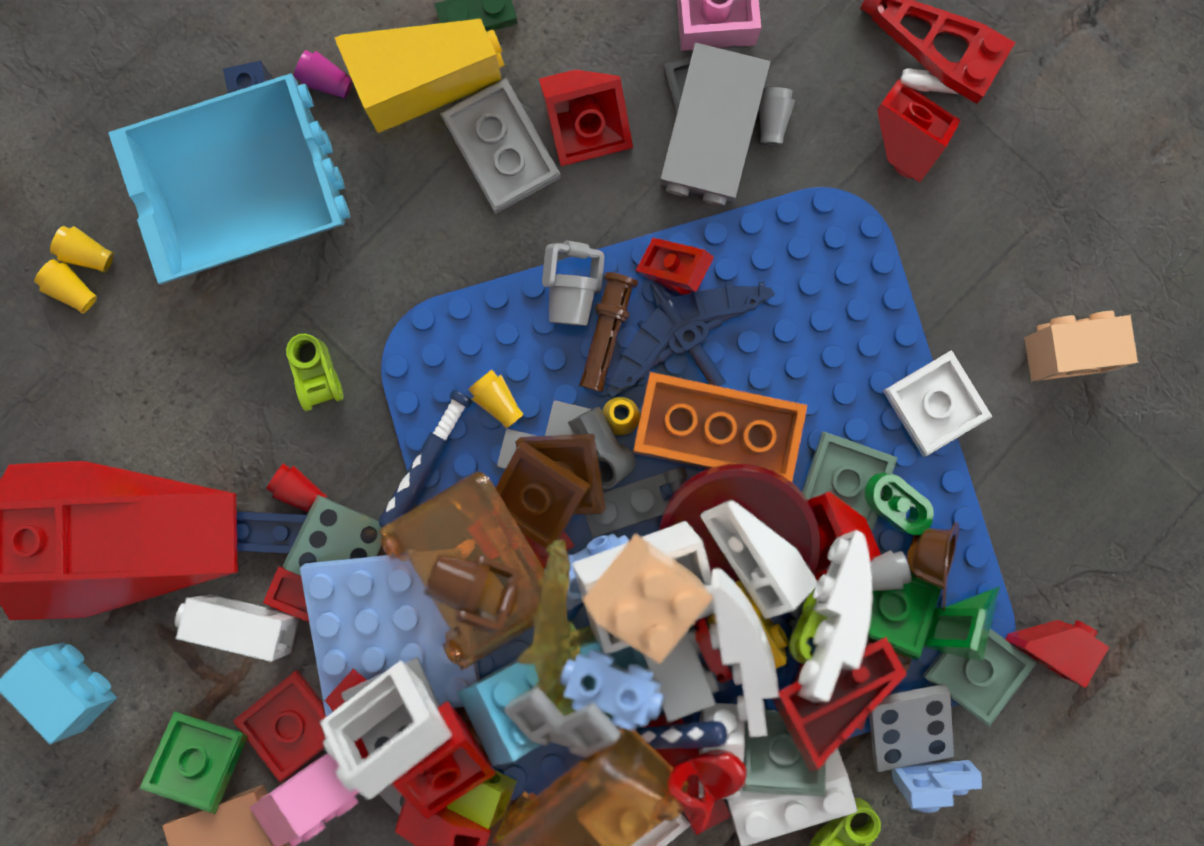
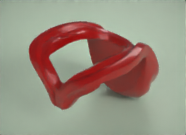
(720, 776)

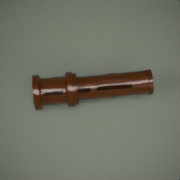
(611, 313)

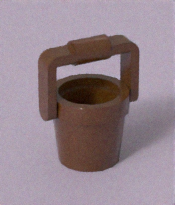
(461, 584)

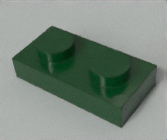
(493, 13)

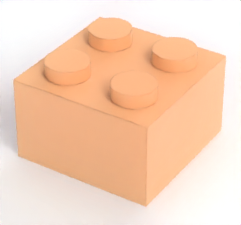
(1080, 346)
(647, 599)

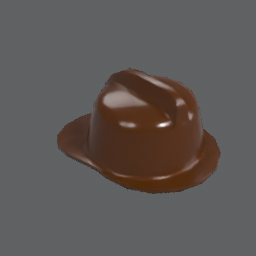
(933, 555)

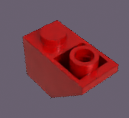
(440, 829)

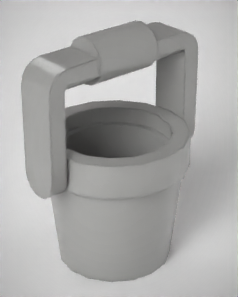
(570, 294)

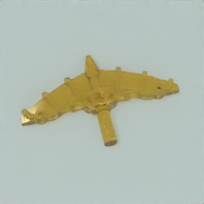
(554, 636)

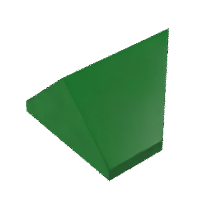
(963, 626)

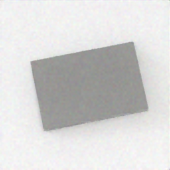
(500, 145)

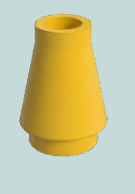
(79, 249)
(64, 285)
(495, 397)
(626, 426)

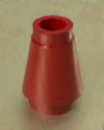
(293, 488)

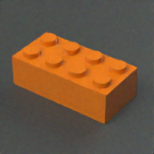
(717, 426)

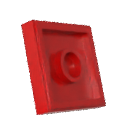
(285, 726)

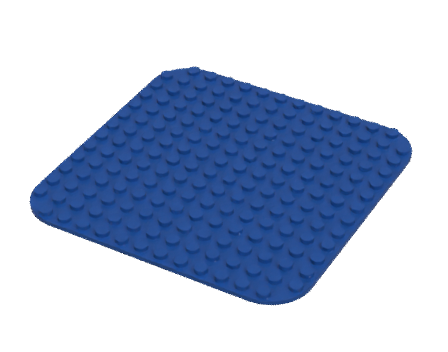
(825, 341)

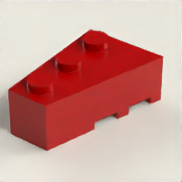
(824, 726)

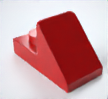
(675, 265)

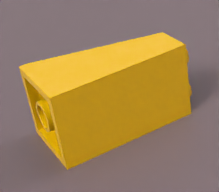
(419, 67)

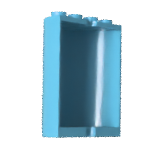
(230, 177)

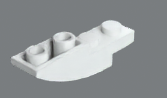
(846, 600)
(745, 647)

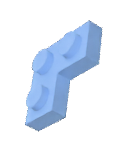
(934, 783)

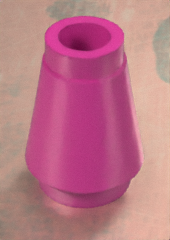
(322, 75)

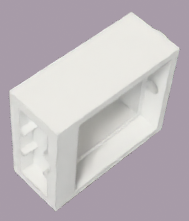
(236, 626)
(365, 711)

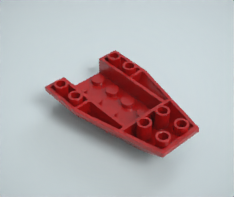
(105, 538)

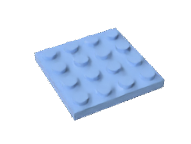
(372, 617)

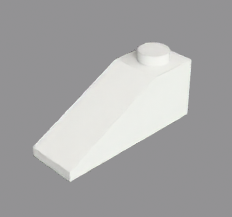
(761, 558)

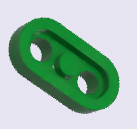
(896, 501)

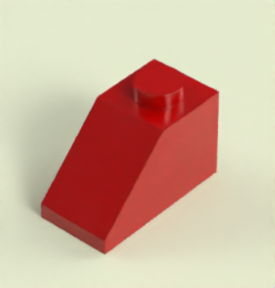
(1062, 648)

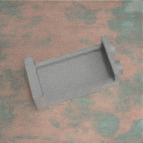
(714, 124)

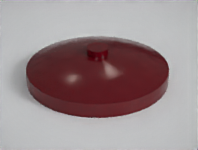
(759, 492)

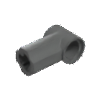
(607, 446)

